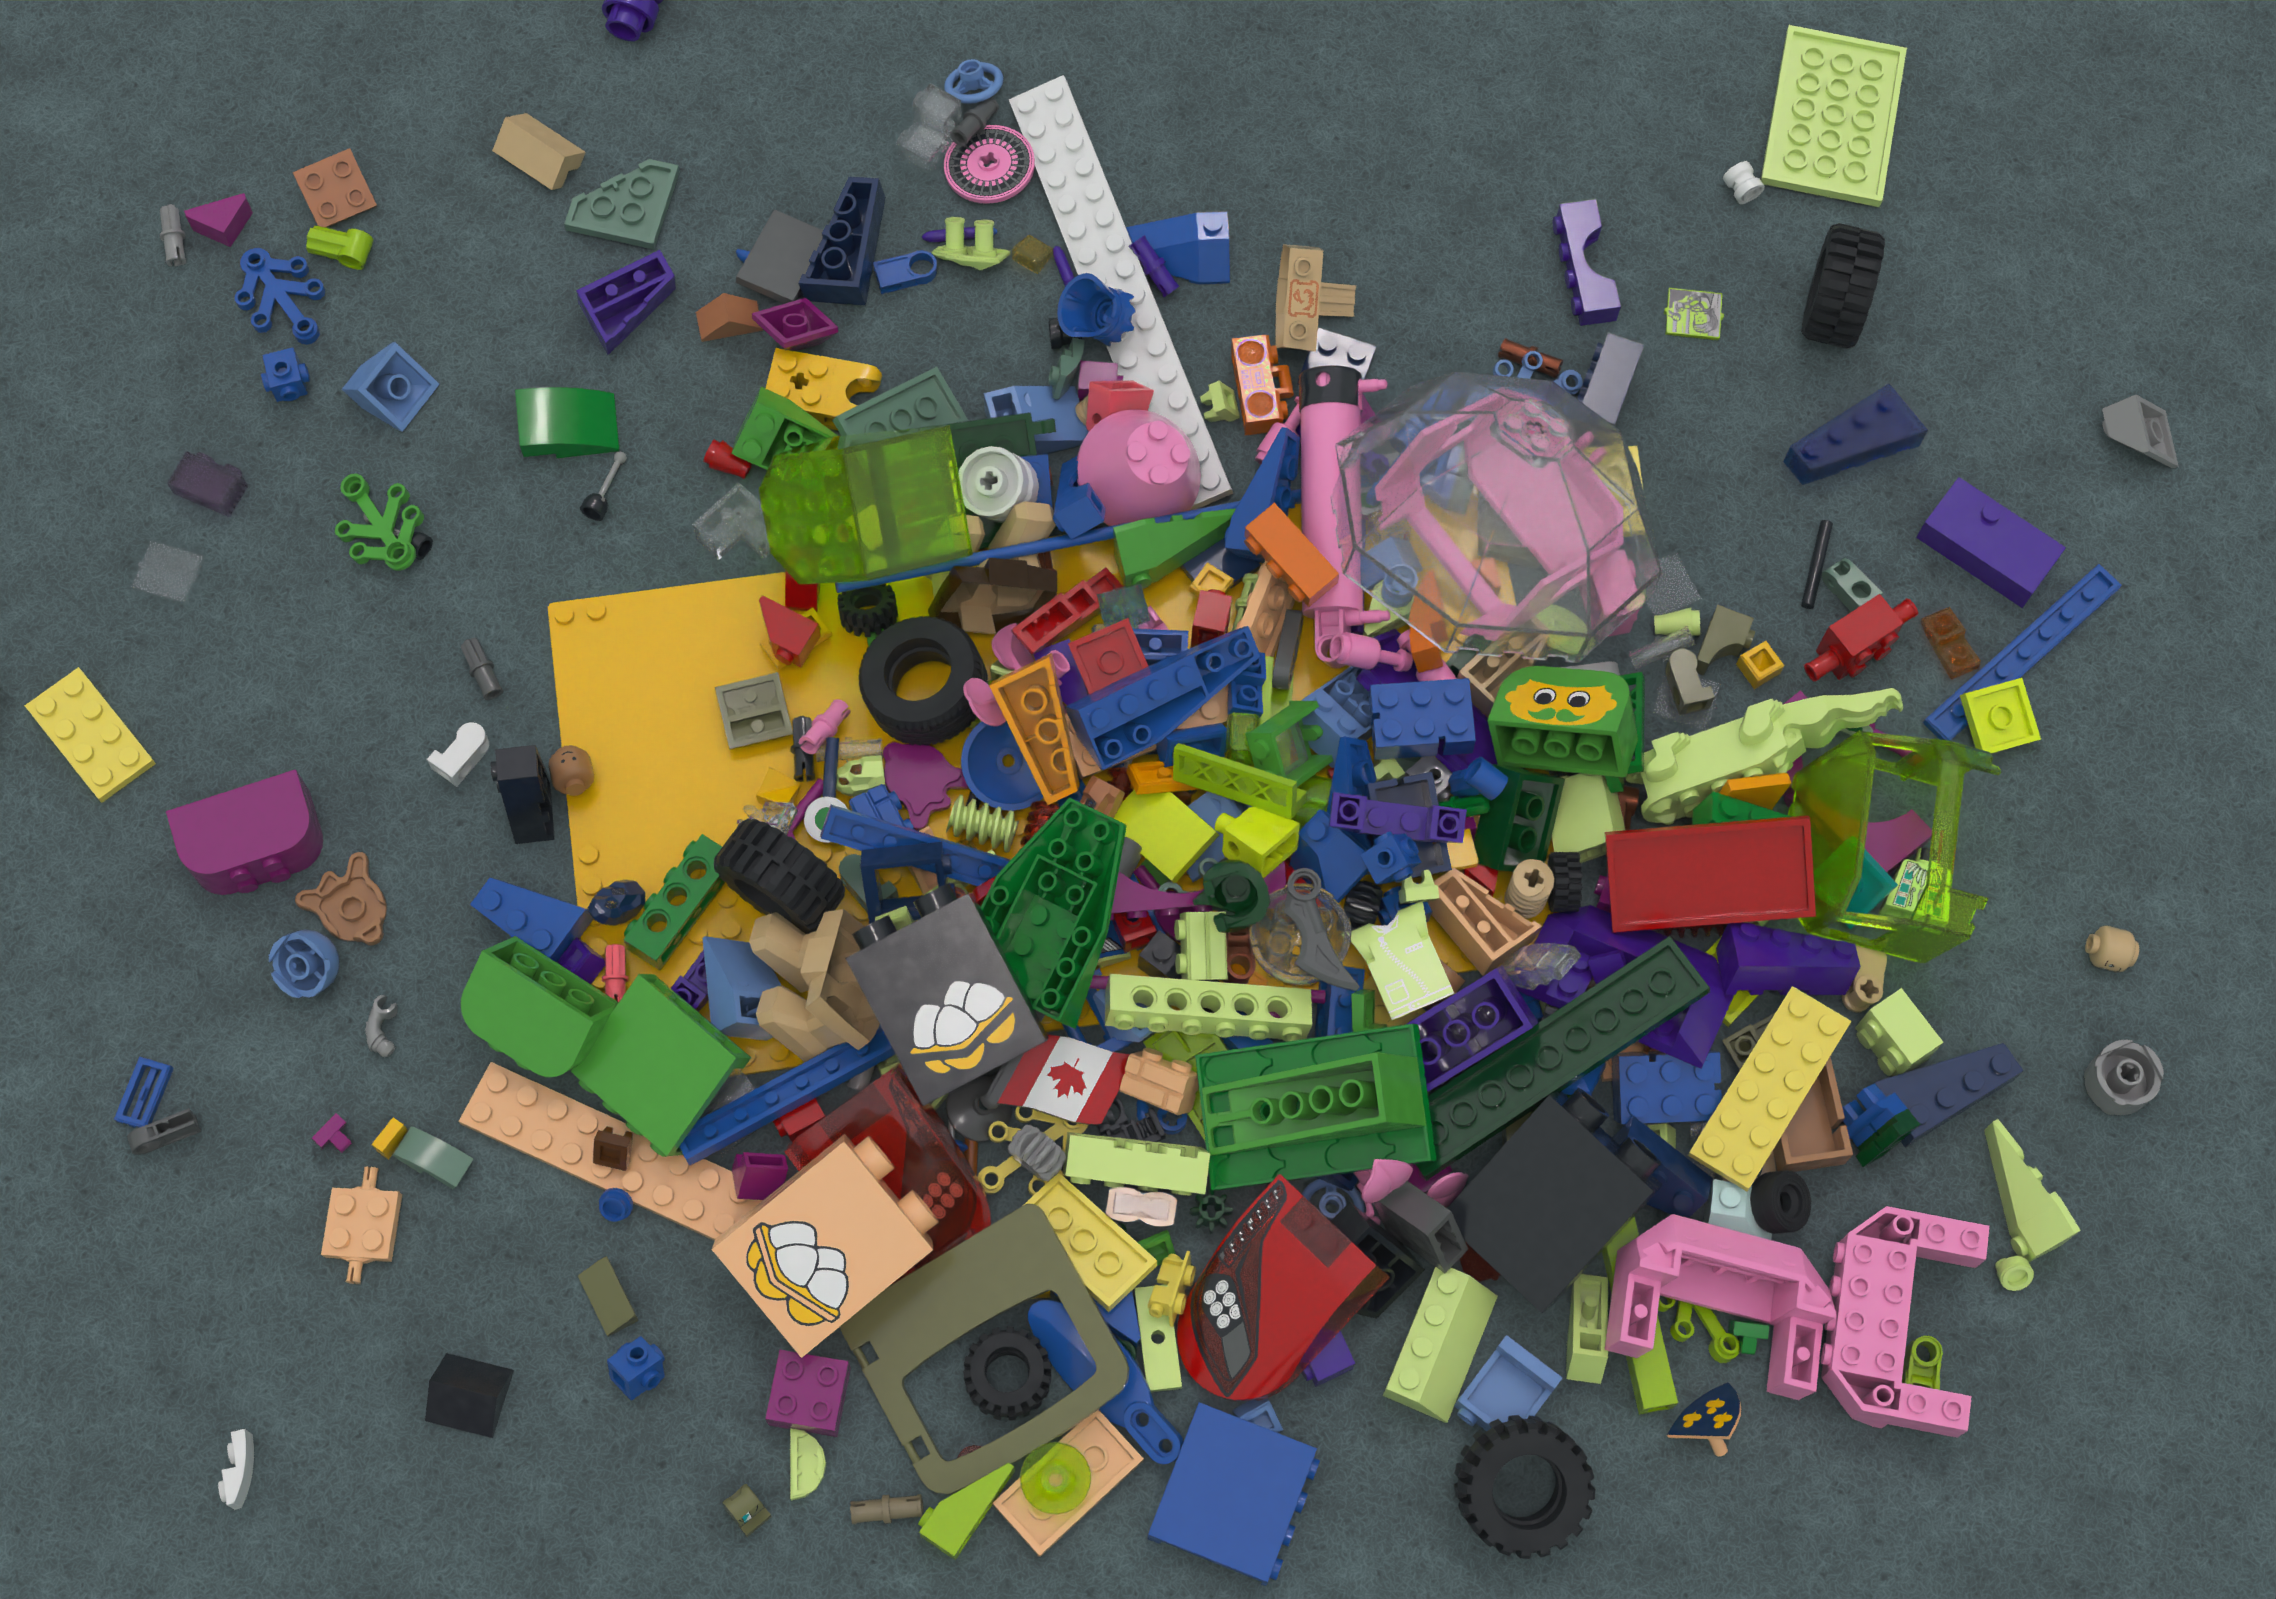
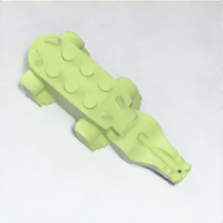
(1763, 742)

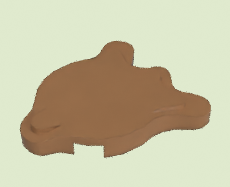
(348, 905)

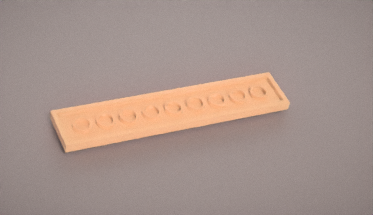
(563, 1136)

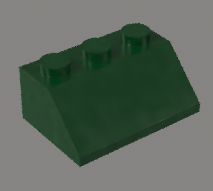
(1519, 819)

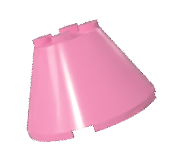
(1139, 466)

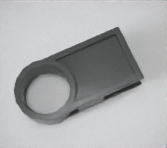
(163, 1132)

